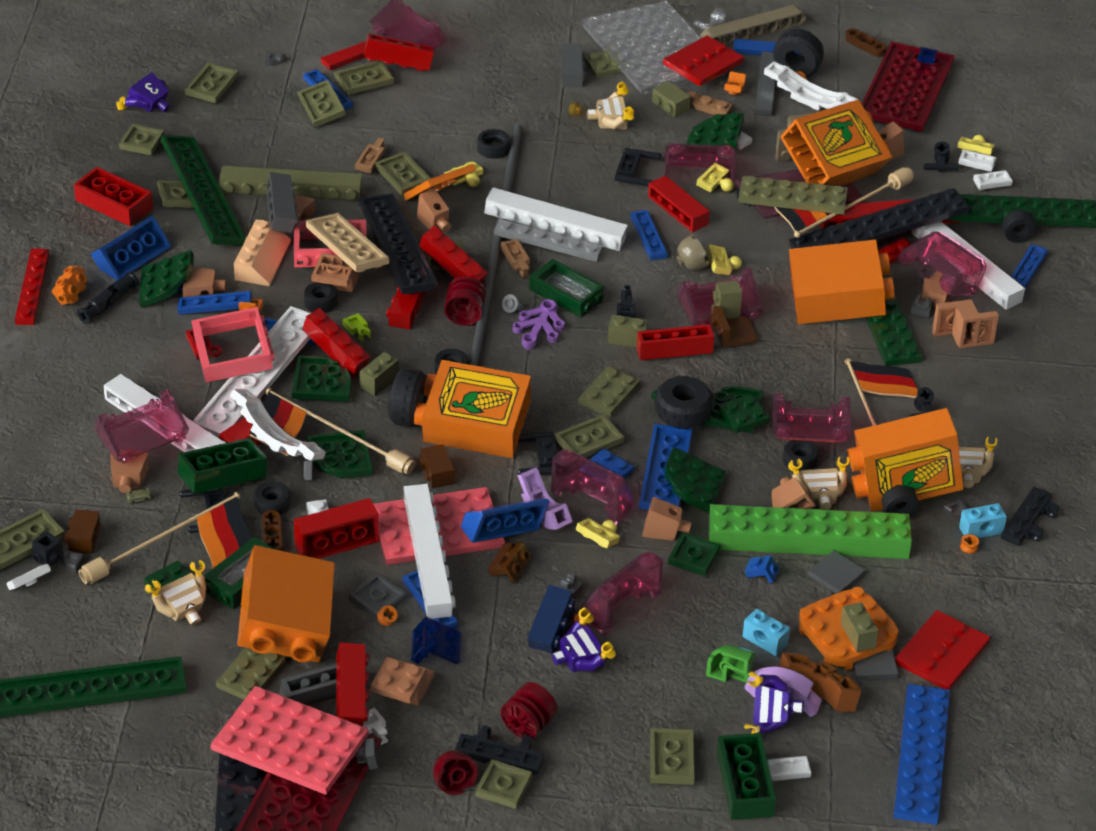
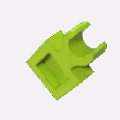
(358, 325)

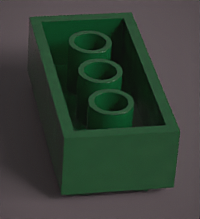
(222, 465)
(746, 776)

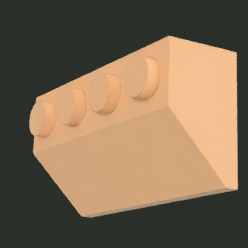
(261, 254)

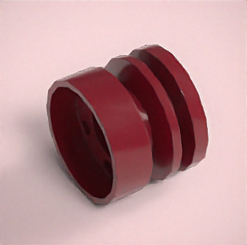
(464, 301)
(529, 710)

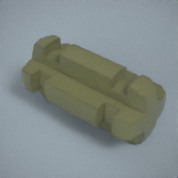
(138, 495)

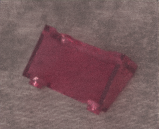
(402, 23)
(960, 266)
(698, 299)
(811, 424)
(142, 428)
(575, 472)
(636, 578)

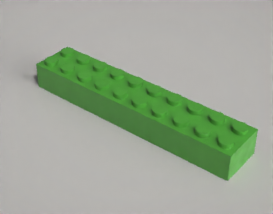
(810, 531)

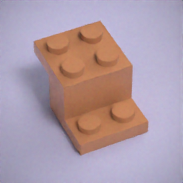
(334, 271)
(965, 323)
(402, 681)

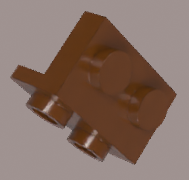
(510, 561)

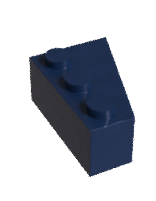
(551, 619)

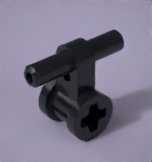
(941, 157)
(626, 307)
(923, 401)

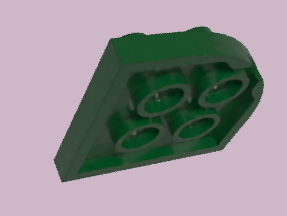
(718, 130)
(164, 277)
(320, 379)
(725, 395)
(343, 454)
(693, 479)

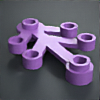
(547, 308)

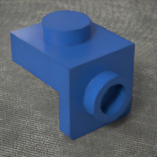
(762, 566)

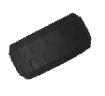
(803, 42)
(405, 395)
(683, 402)

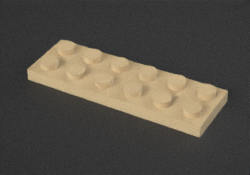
(347, 242)

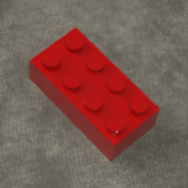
(113, 196)
(337, 529)

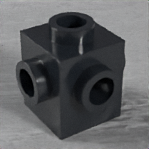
(47, 549)

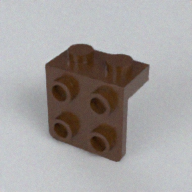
(732, 330)

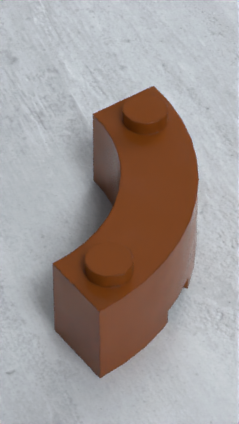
(837, 690)

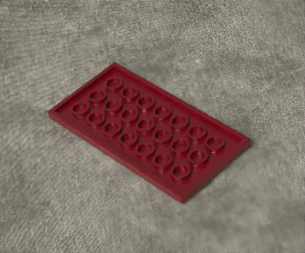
(906, 88)
(293, 807)

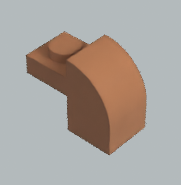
(932, 289)

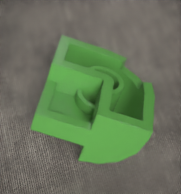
(730, 662)

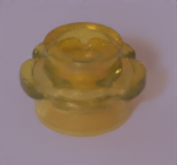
(574, 109)

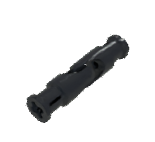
(107, 297)

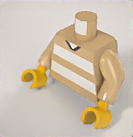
(612, 111)
(976, 462)
(822, 484)
(181, 597)

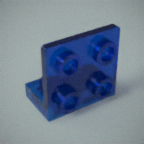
(437, 639)

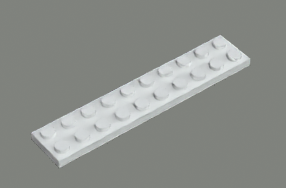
(286, 343)

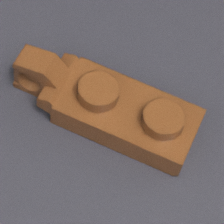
(709, 104)
(370, 155)
(516, 256)

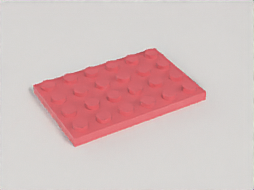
(450, 508)
(290, 739)

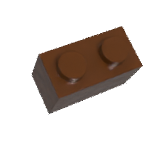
(436, 466)
(83, 531)

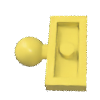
(977, 144)
(715, 176)
(473, 178)
(720, 262)
(602, 534)

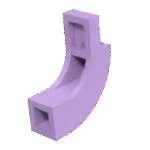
(557, 514)
(799, 683)

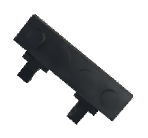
(1023, 521)
(484, 750)

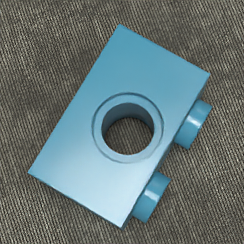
(983, 521)
(766, 632)

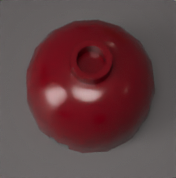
(454, 772)

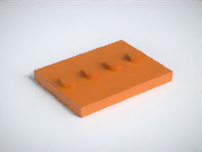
(440, 182)

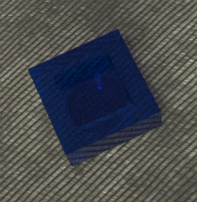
(927, 55)

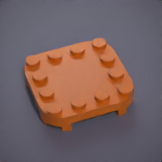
(823, 627)

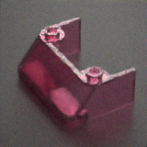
(699, 156)

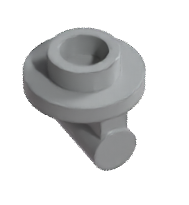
(511, 303)

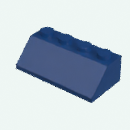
(131, 249)
(504, 520)

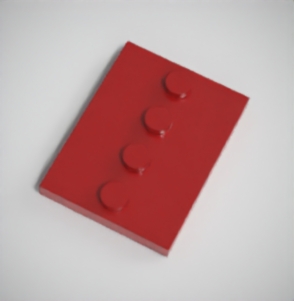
(703, 60)
(942, 650)

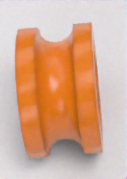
(967, 548)
(390, 610)

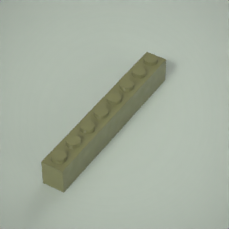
(306, 183)

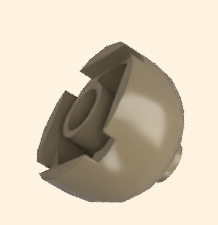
(691, 254)

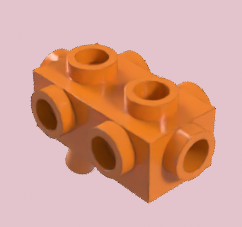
(70, 285)

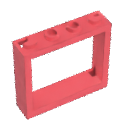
(311, 256)
(230, 322)

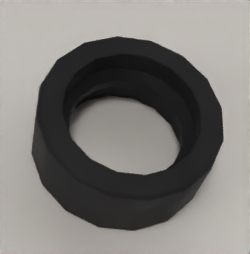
(491, 151)

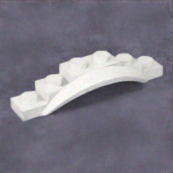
(803, 90)
(270, 432)

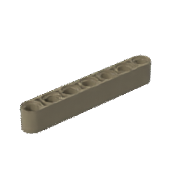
(757, 25)

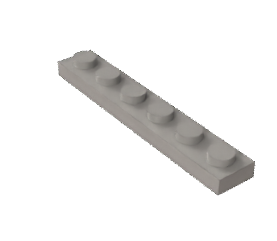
(548, 240)

